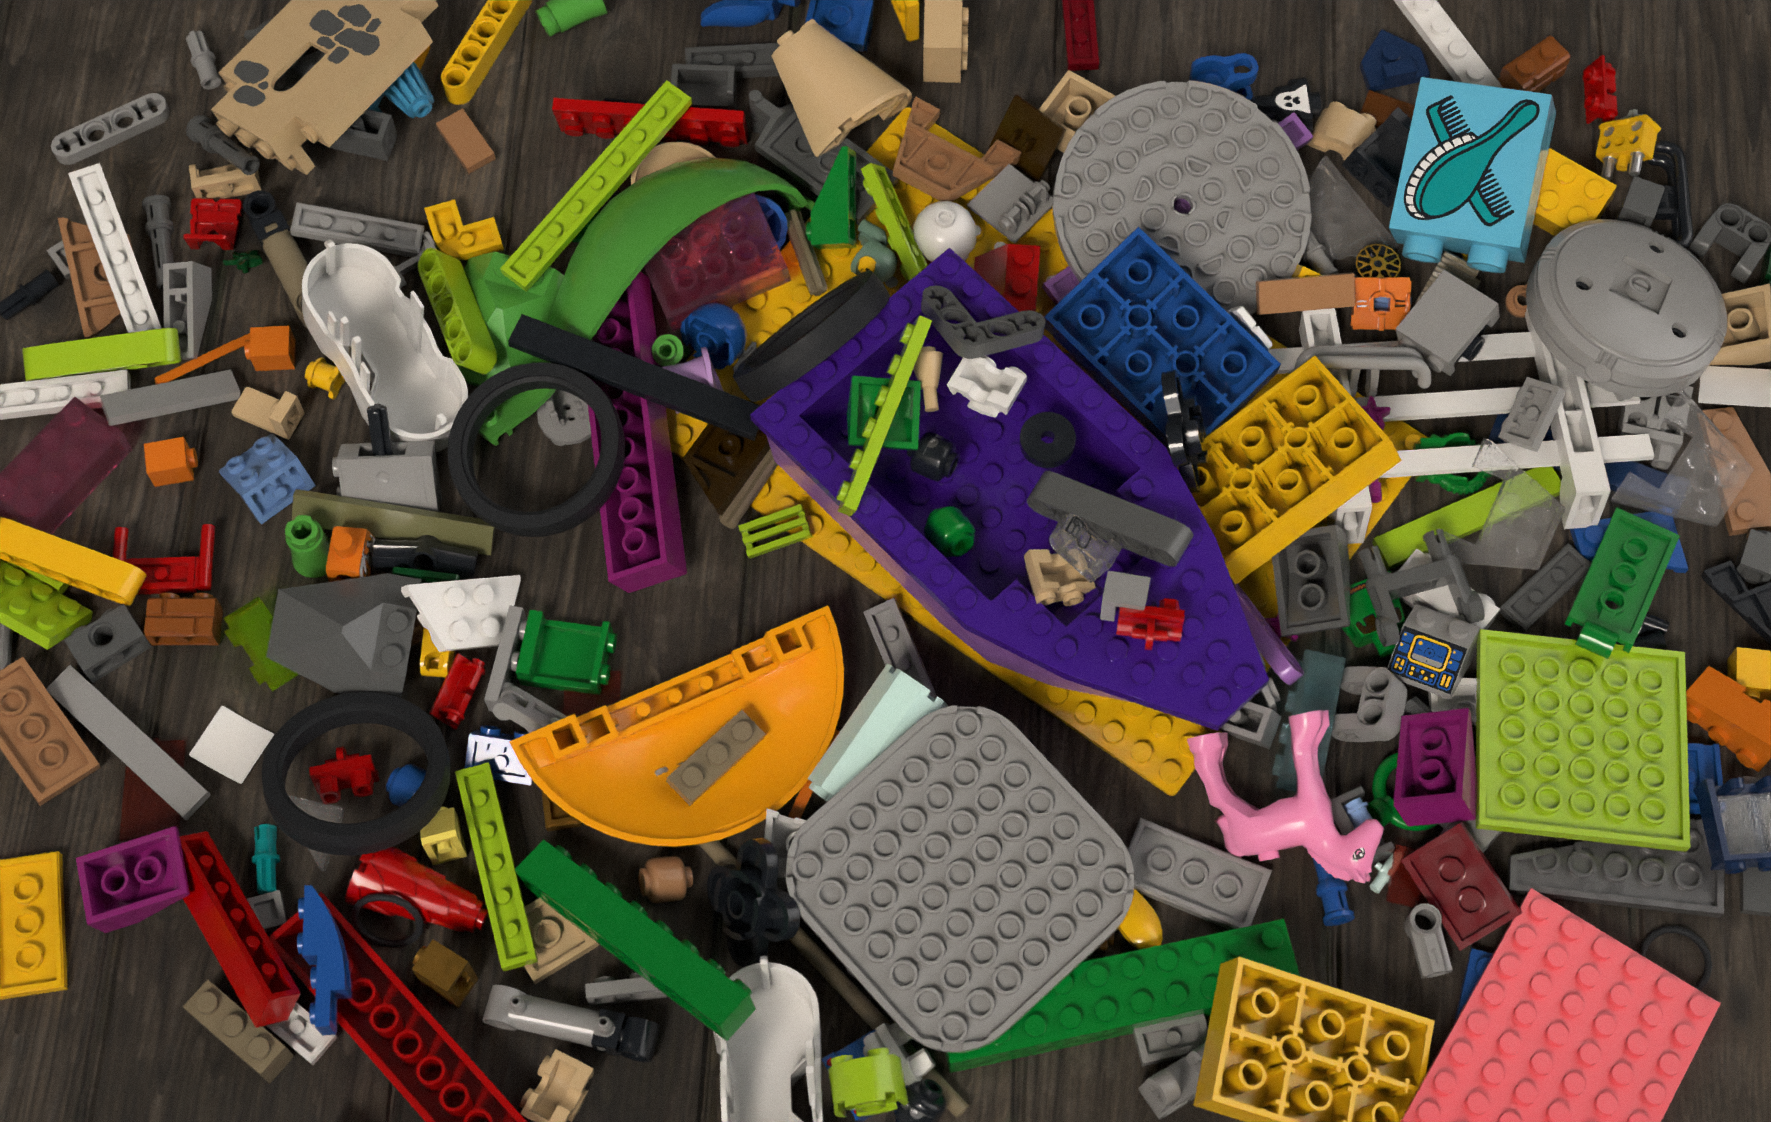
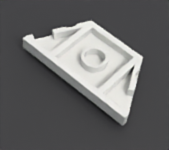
(464, 611)

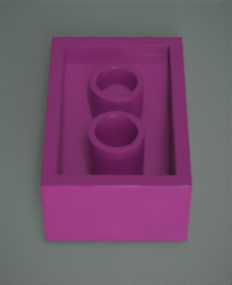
(1436, 768)
(132, 880)

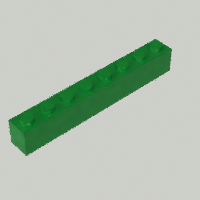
(636, 939)

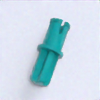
(266, 857)

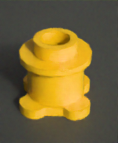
(324, 376)

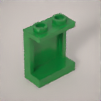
(565, 654)

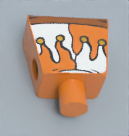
(349, 553)

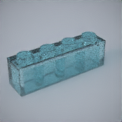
(1313, 692)

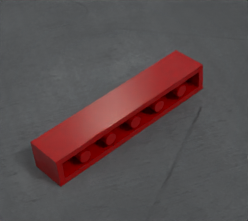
(236, 934)

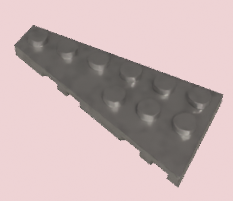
(1624, 875)

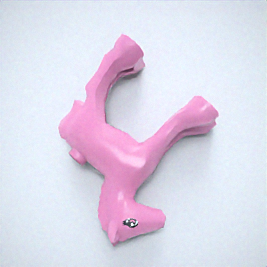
(1289, 821)

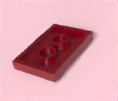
(1461, 886)

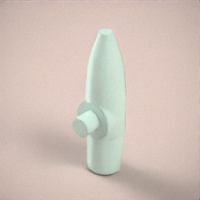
(1382, 876)

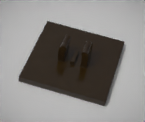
(1030, 133)

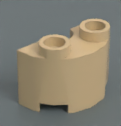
(1341, 129)
(1055, 579)
(559, 1091)

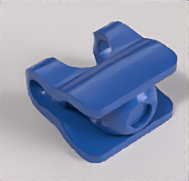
(1220, 72)

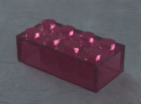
(61, 467)

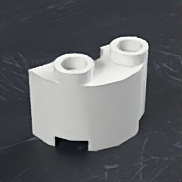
(986, 386)

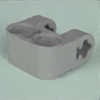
(1379, 707)
(1173, 1085)

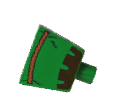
(1362, 619)

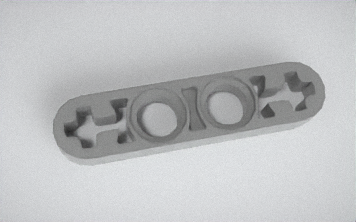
(112, 133)

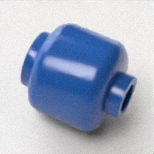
(404, 783)

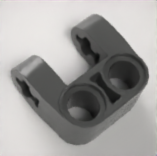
(1735, 238)

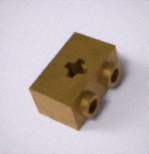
(444, 973)

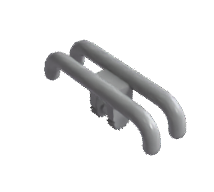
(1370, 358)

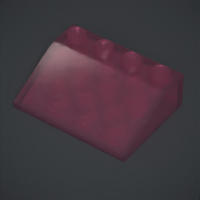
(718, 260)

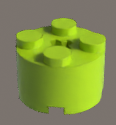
(867, 1083)

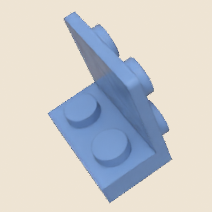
(266, 477)

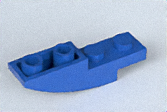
(324, 947)

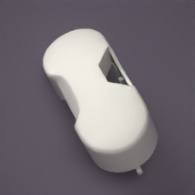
(381, 337)
(772, 1048)

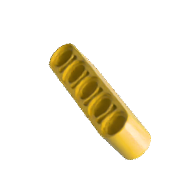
(484, 50)
(69, 562)

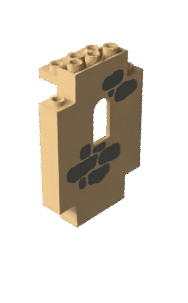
(365, 53)

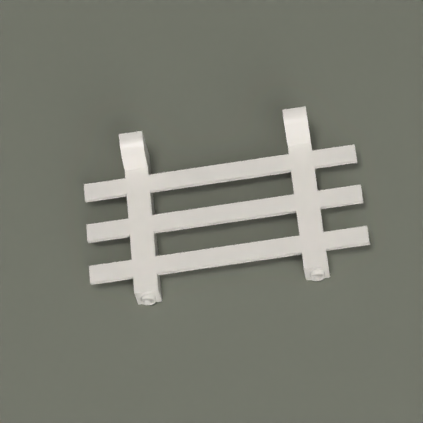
(1575, 441)

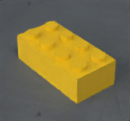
(1570, 194)

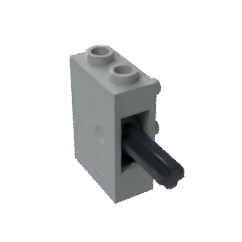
(389, 470)

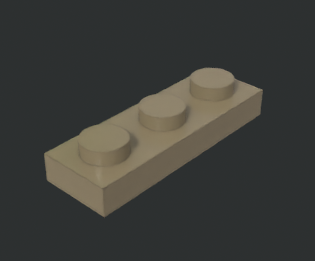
(715, 757)

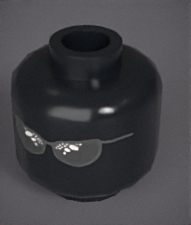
(935, 457)
(924, 1103)

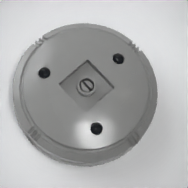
(1626, 308)

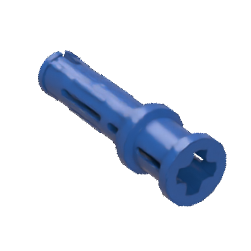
(1333, 898)

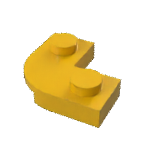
(461, 240)

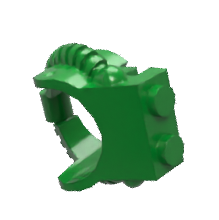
(1450, 482)

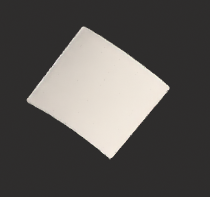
(231, 745)

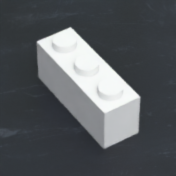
(1441, 598)

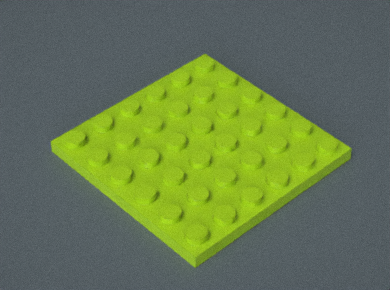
(1581, 741)

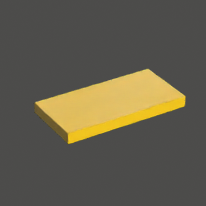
(32, 926)

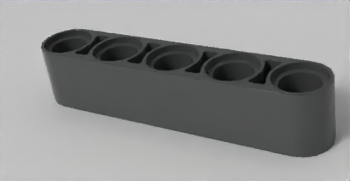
(1112, 518)

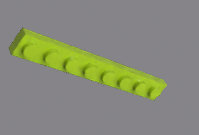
(596, 186)

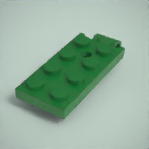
(1622, 571)

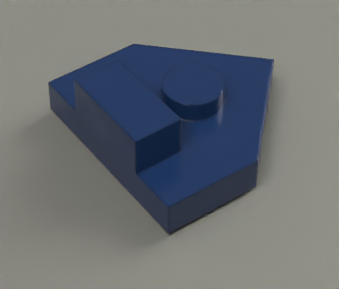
(1392, 63)

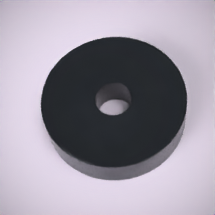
(1047, 425)

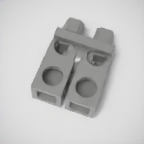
(1642, 419)

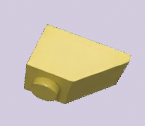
(443, 837)

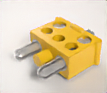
(1626, 142)

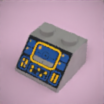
(1434, 651)

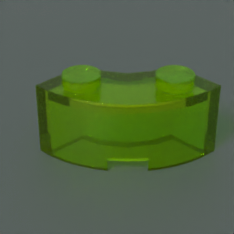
(251, 629)

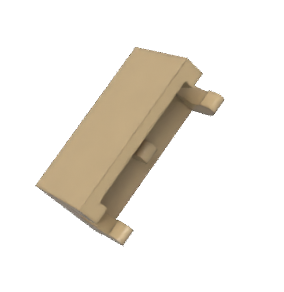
(222, 182)

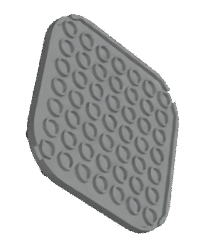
(960, 878)

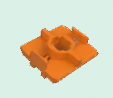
(1366, 289)

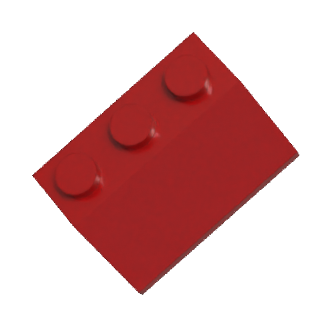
(1012, 273)

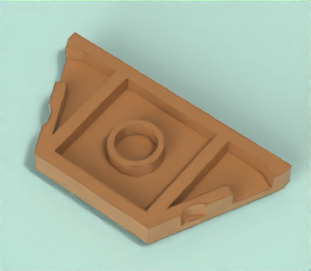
(90, 284)

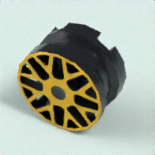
(1377, 262)

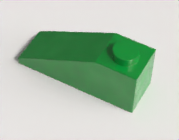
(835, 208)

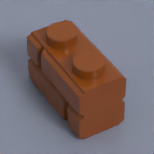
(1536, 67)
(183, 620)

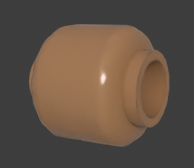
(665, 879)

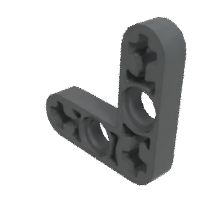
(1020, 327)

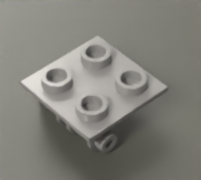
(1012, 203)

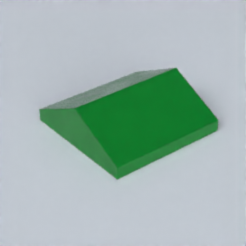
(905, 424)

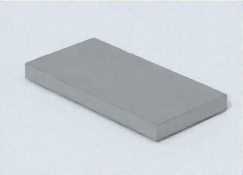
(1196, 876)

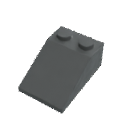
(1313, 582)

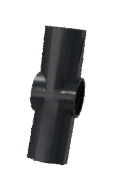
(408, 555)

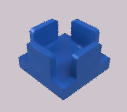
(845, 19)

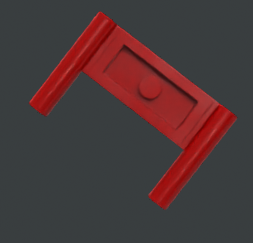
(172, 573)

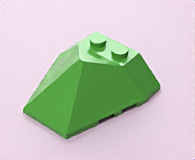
(502, 306)

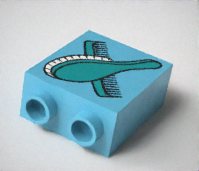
(1472, 173)

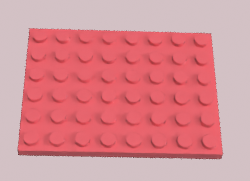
(1564, 1030)

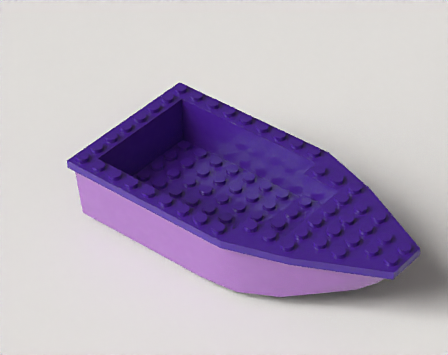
(987, 590)

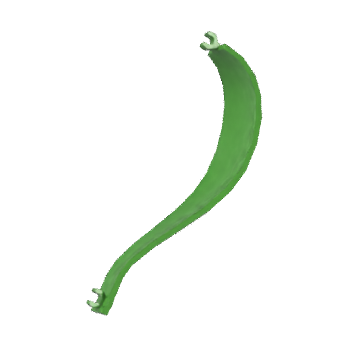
(624, 240)

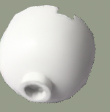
(944, 227)

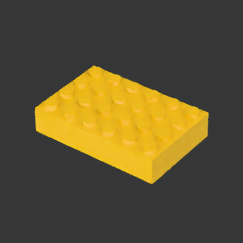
(1287, 466)
(1307, 1051)

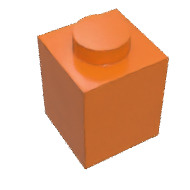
(271, 348)
(170, 461)

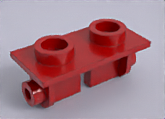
(1598, 80)
(457, 690)

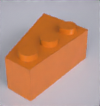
(1731, 717)

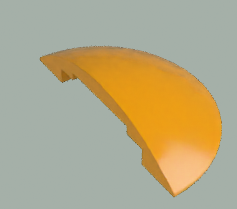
(607, 759)

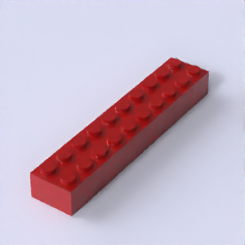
(401, 1034)

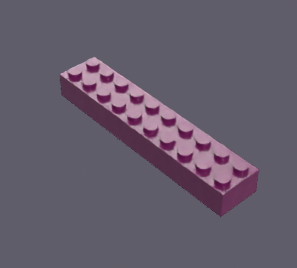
(643, 511)

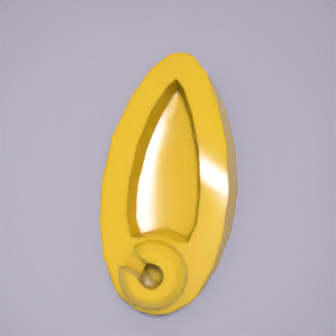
(1141, 924)

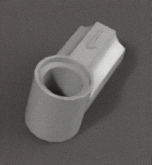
(1428, 944)

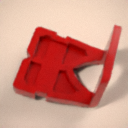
(211, 217)

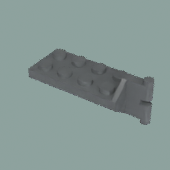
(787, 147)

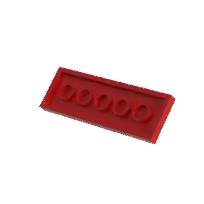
(610, 118)

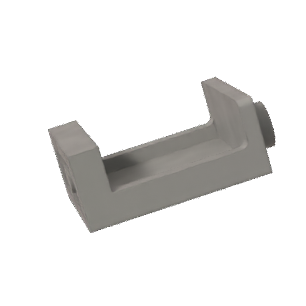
(1446, 321)

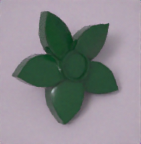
(244, 260)

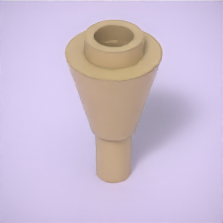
(928, 372)

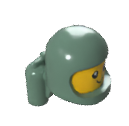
(874, 254)

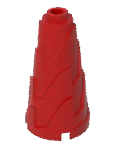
(435, 897)

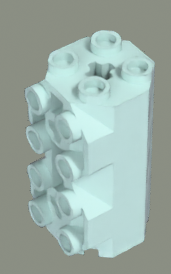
(878, 721)

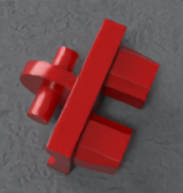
(1152, 623)
(344, 773)

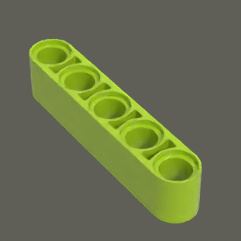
(457, 311)
(102, 354)

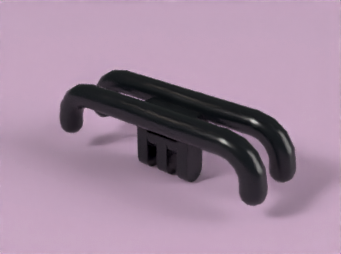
(1675, 200)

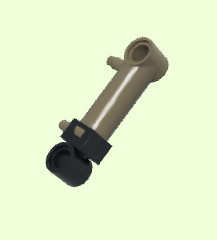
(278, 244)

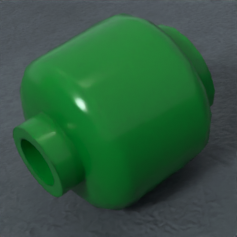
(949, 531)

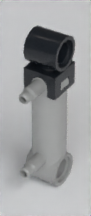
(603, 1030)

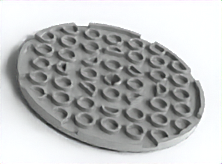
(1195, 146)

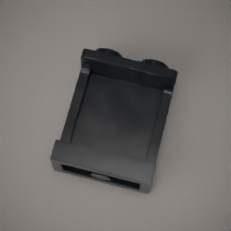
(1380, 157)

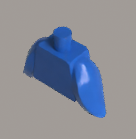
(743, 12)

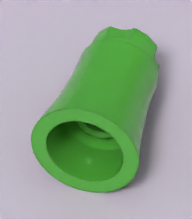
(565, 14)
(308, 546)

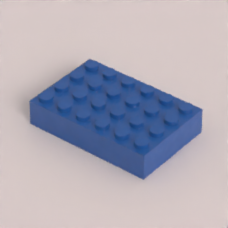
(1149, 318)

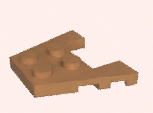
(940, 166)

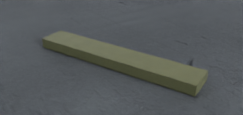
(394, 521)

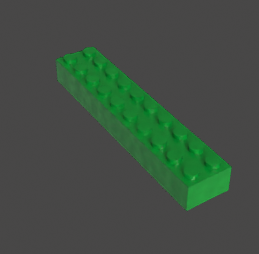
(1132, 991)

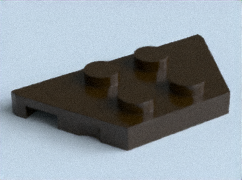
(724, 463)

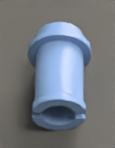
(1357, 811)

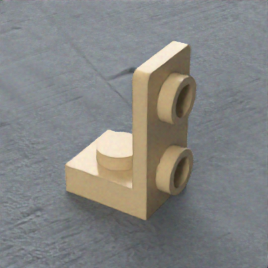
(268, 412)

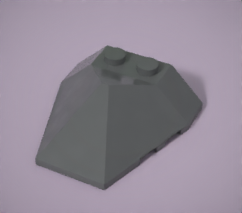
(346, 633)

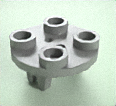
(555, 420)

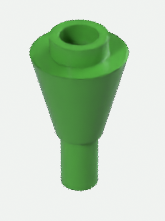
(669, 350)

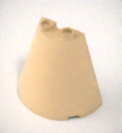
(833, 86)

